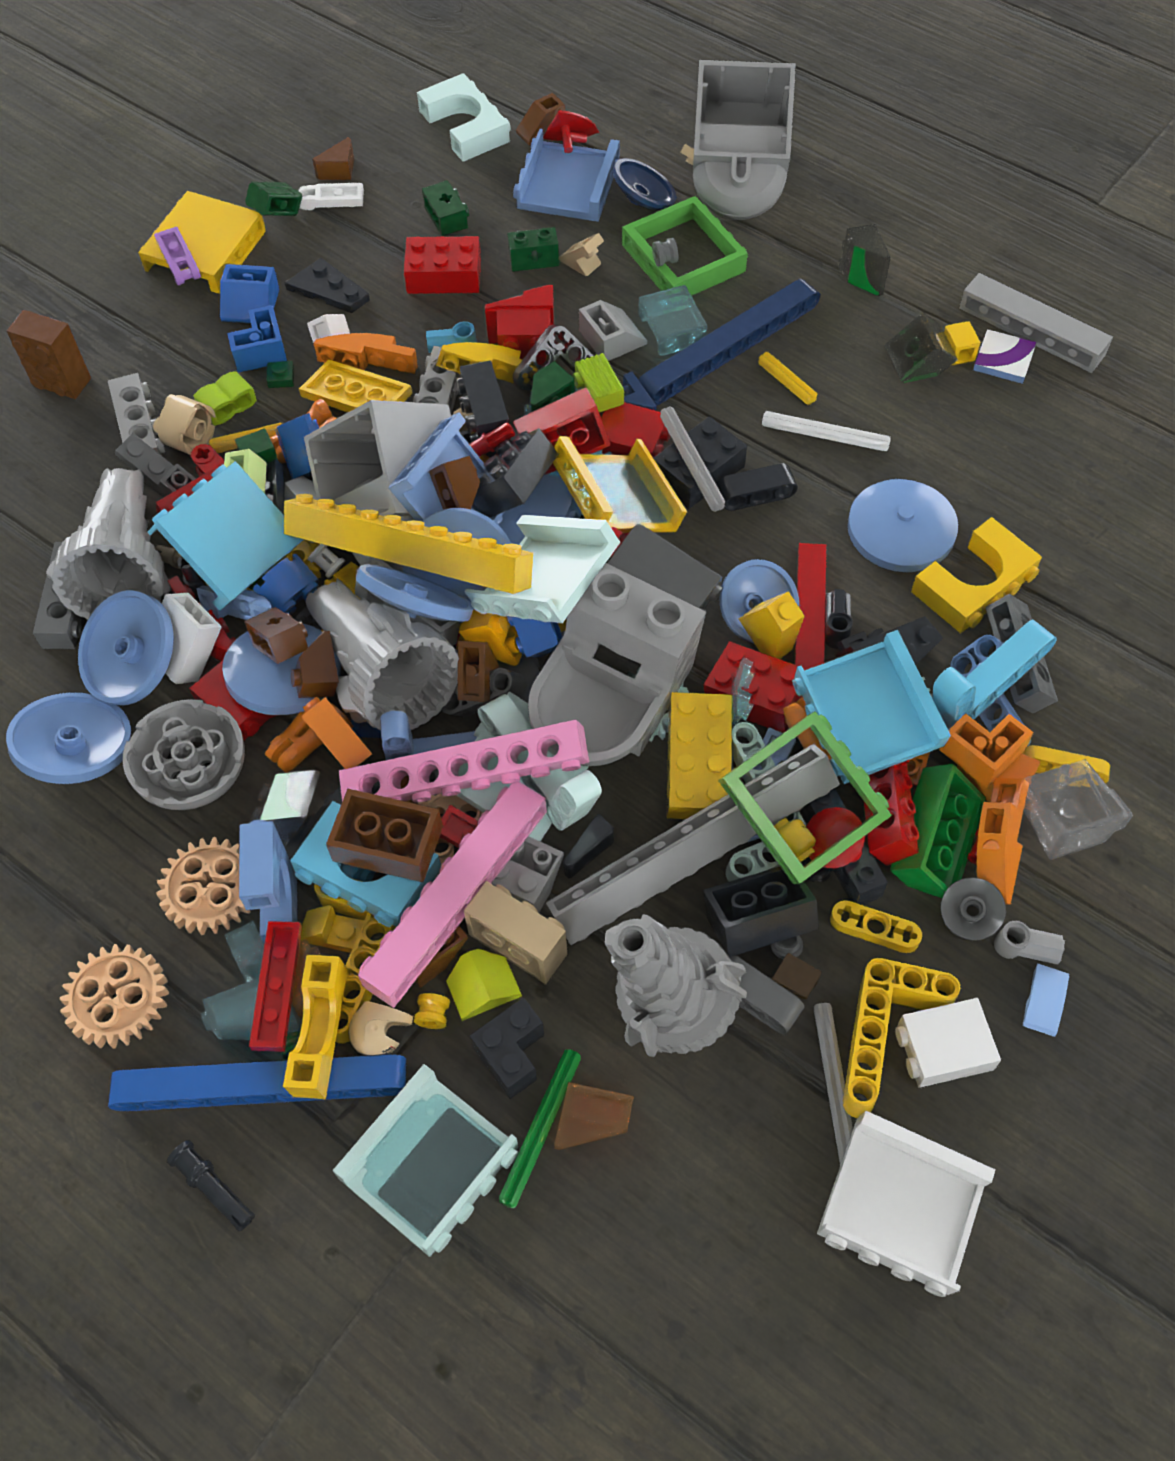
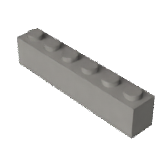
(1035, 322)

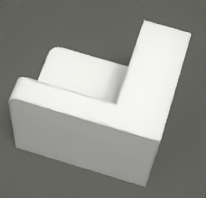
(328, 326)

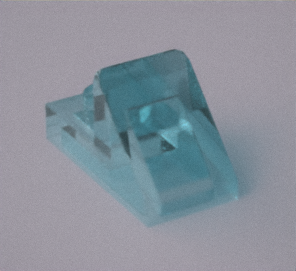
(247, 950)

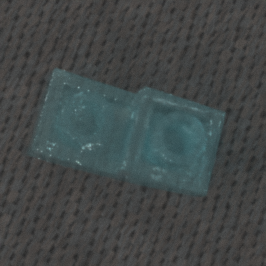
(740, 698)

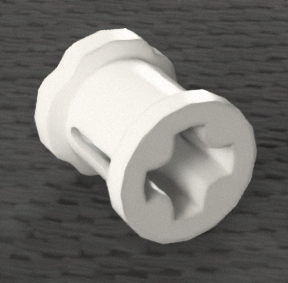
(317, 557)

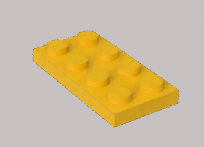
(351, 387)

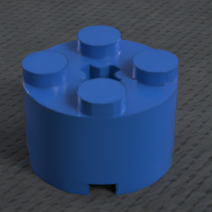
(287, 584)

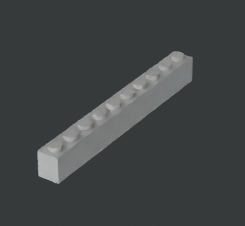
(690, 845)

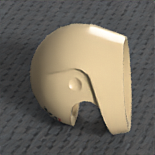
(370, 1027)

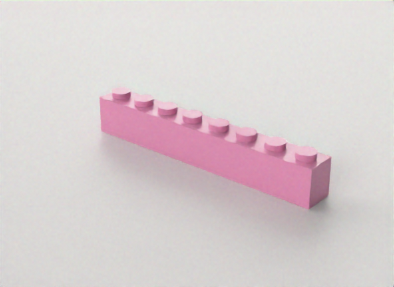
(442, 902)

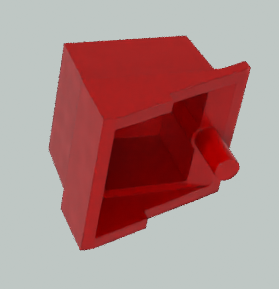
(521, 320)

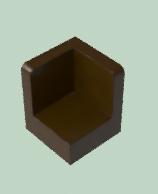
(797, 976)

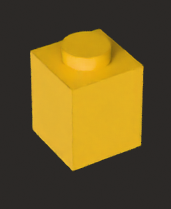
(963, 341)

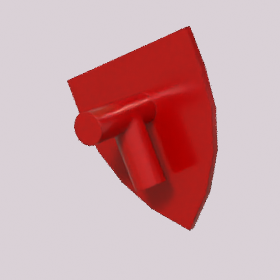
(570, 128)

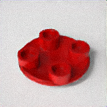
(828, 828)

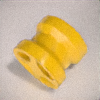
(431, 1011)

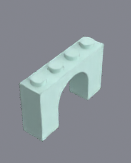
(462, 96)

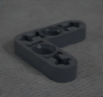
(553, 351)

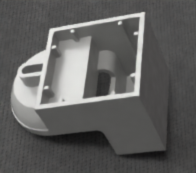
(742, 135)
(366, 450)
(612, 707)

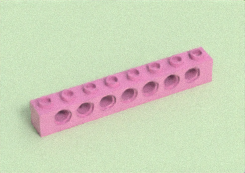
(571, 753)

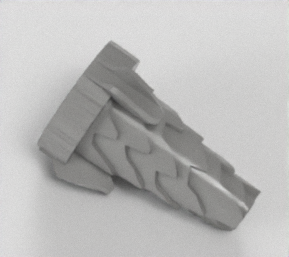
(110, 548)
(385, 656)
(672, 985)

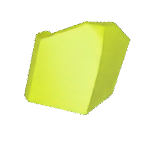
(481, 983)

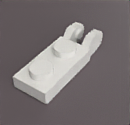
(331, 195)

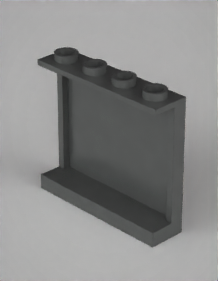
(666, 567)

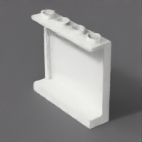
(904, 1203)

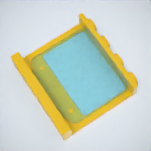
(620, 488)

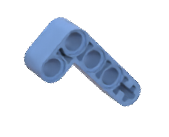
(977, 653)

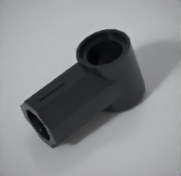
(837, 617)

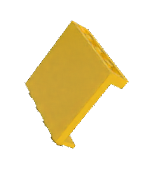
(213, 232)

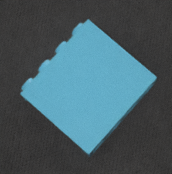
(226, 532)
(874, 705)

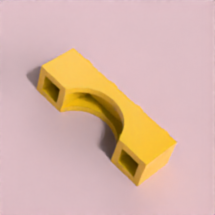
(312, 1058)

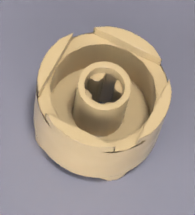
(184, 423)

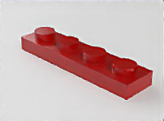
(276, 986)

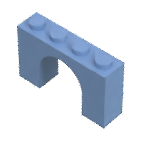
(266, 874)

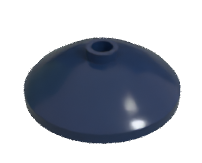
(643, 184)

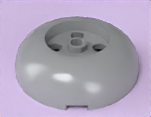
(173, 731)

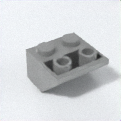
(609, 330)
(531, 872)

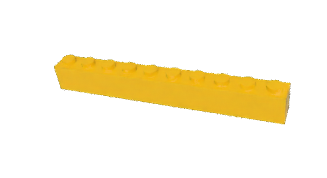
(410, 543)

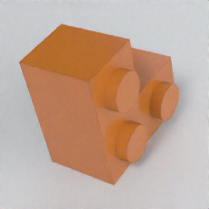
(983, 752)

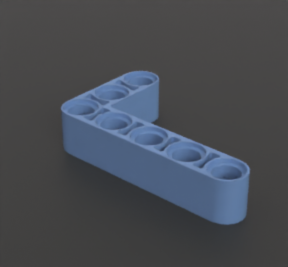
(398, 739)

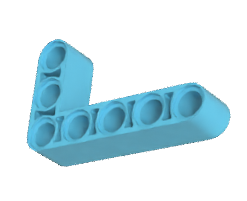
(972, 695)

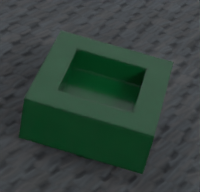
(280, 374)

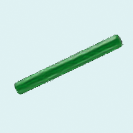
(539, 1129)

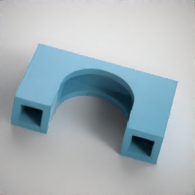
(384, 897)

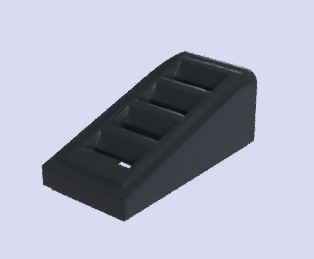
(593, 842)

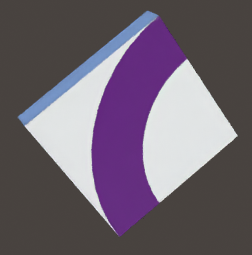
(1004, 356)

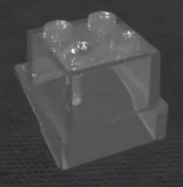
(1073, 809)

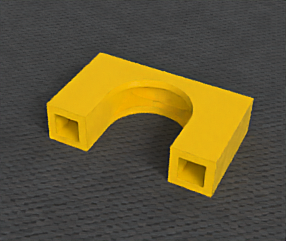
(965, 604)

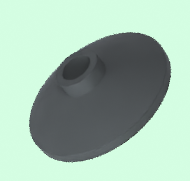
(974, 893)

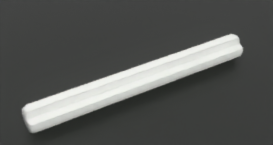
(826, 431)

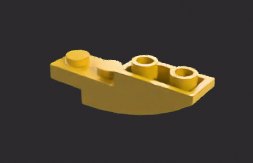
(503, 359)

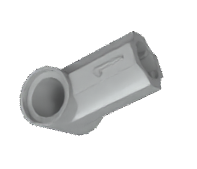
(1031, 943)

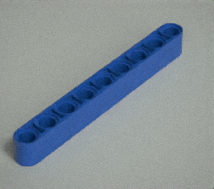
(249, 1083)

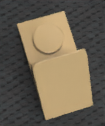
(583, 255)

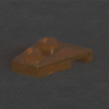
(592, 1115)

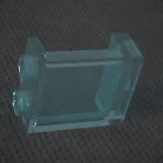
(672, 319)

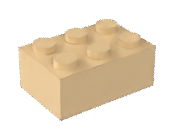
(516, 931)

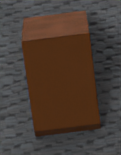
(335, 162)

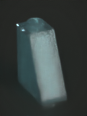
(232, 1012)

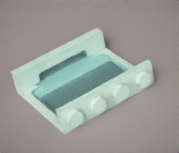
(426, 1161)

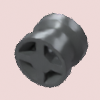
(665, 252)

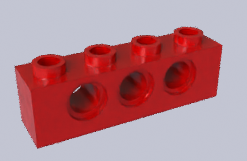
(897, 835)

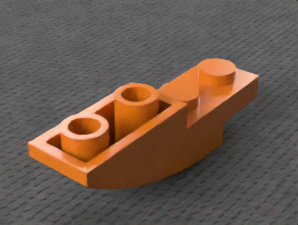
(365, 349)
(998, 834)

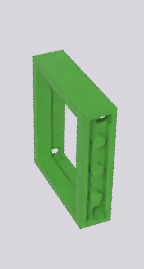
(700, 279)
(766, 830)

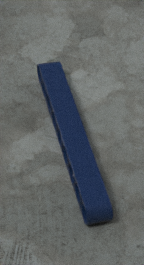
(729, 341)

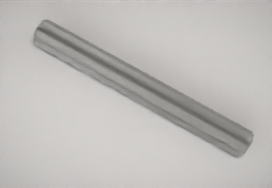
(692, 459)
(833, 1075)

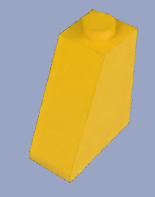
(774, 625)

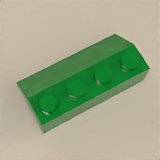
(946, 822)

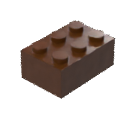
(49, 354)
(385, 835)

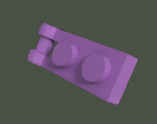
(177, 255)

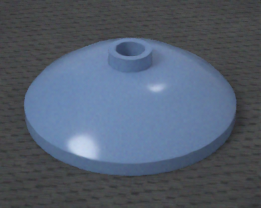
(752, 582)

